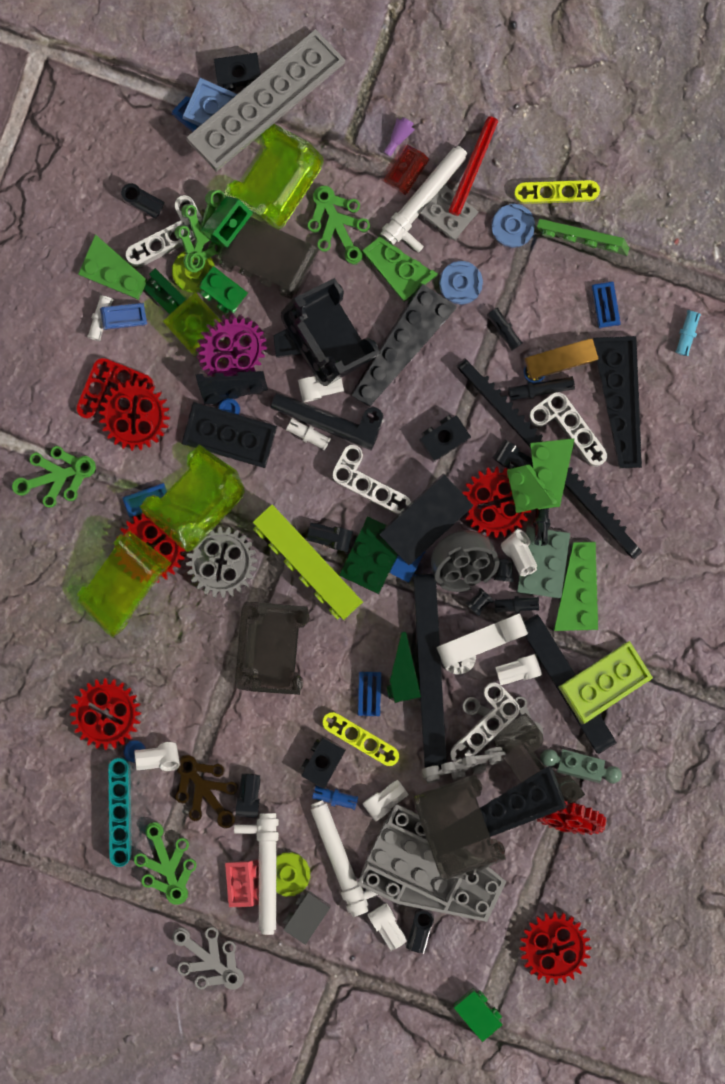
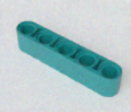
(114, 821)

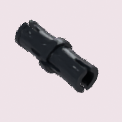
(504, 329)
(541, 526)
(516, 604)

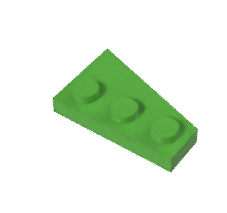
(398, 268)
(111, 270)
(551, 465)

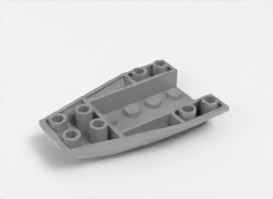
(406, 873)

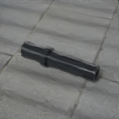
(541, 388)

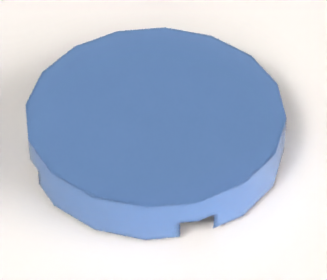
(513, 225)
(461, 282)

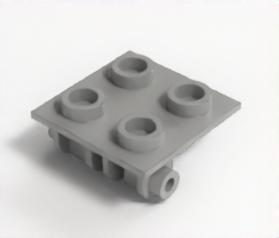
(437, 213)

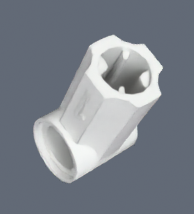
(313, 390)
(517, 548)
(523, 668)
(163, 757)
(381, 803)
(385, 923)

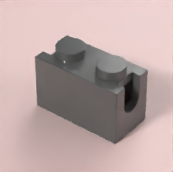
(306, 917)

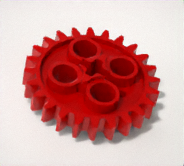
(114, 412)
(501, 521)
(139, 529)
(96, 731)
(576, 819)
(550, 928)

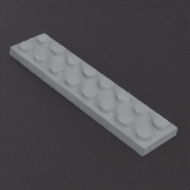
(265, 100)

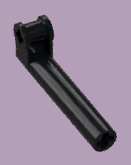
(361, 434)

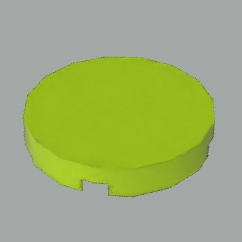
(189, 280)
(291, 874)

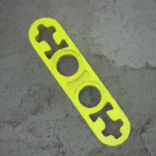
(557, 196)
(359, 741)

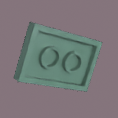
(550, 565)

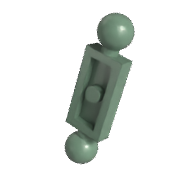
(581, 766)

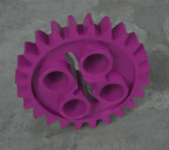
(231, 347)

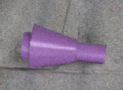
(401, 131)

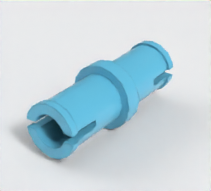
(688, 333)

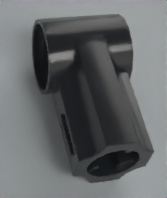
(144, 201)
(510, 456)
(335, 537)
(248, 800)
(420, 932)

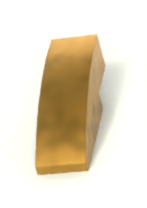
(561, 359)

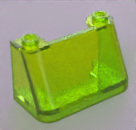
(278, 177)
(196, 499)
(122, 583)

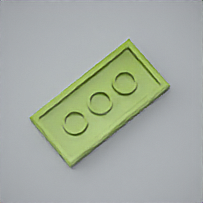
(605, 682)

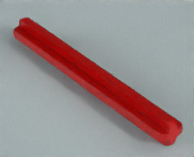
(473, 166)

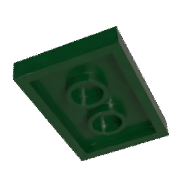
(369, 558)

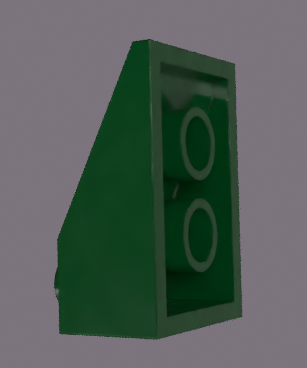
(403, 675)

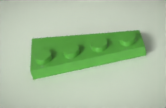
(584, 236)
(579, 594)

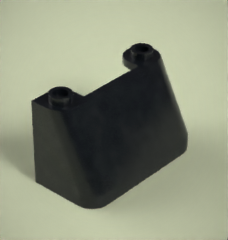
(326, 333)

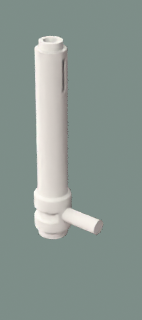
(402, 221)
(267, 840)
(351, 890)

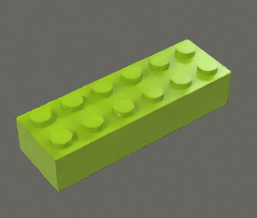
(308, 562)

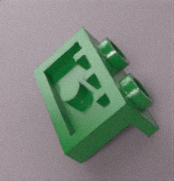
(222, 290)

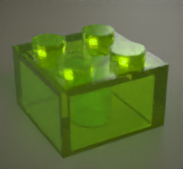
(189, 322)

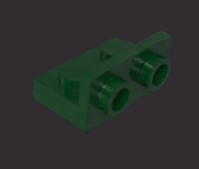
(163, 291)

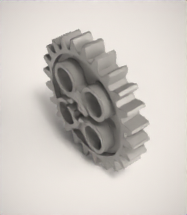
(241, 566)

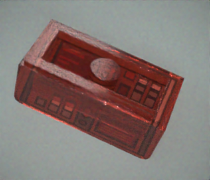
(406, 169)

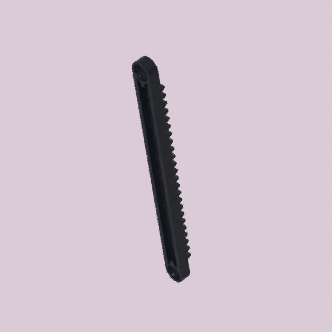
(529, 436)

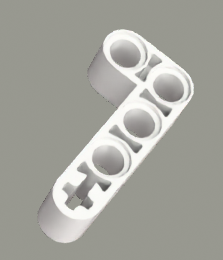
(162, 236)
(572, 432)
(374, 486)
(482, 640)
(481, 726)

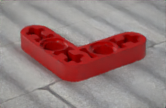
(110, 376)

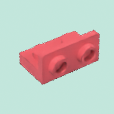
(243, 883)

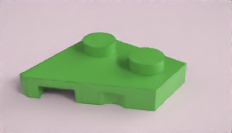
(528, 489)

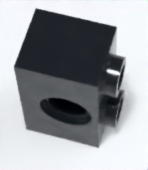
(226, 65)
(457, 433)
(332, 752)

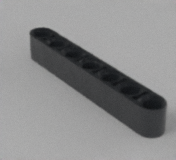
(560, 672)

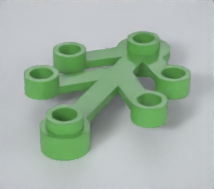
(336, 221)
(196, 252)
(58, 475)
(167, 867)

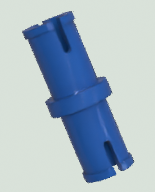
(335, 797)

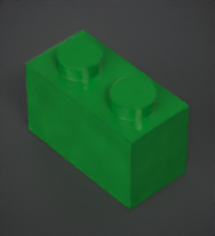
(226, 221)
(478, 1014)

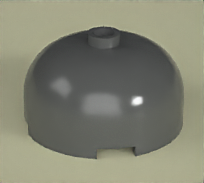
(463, 555)

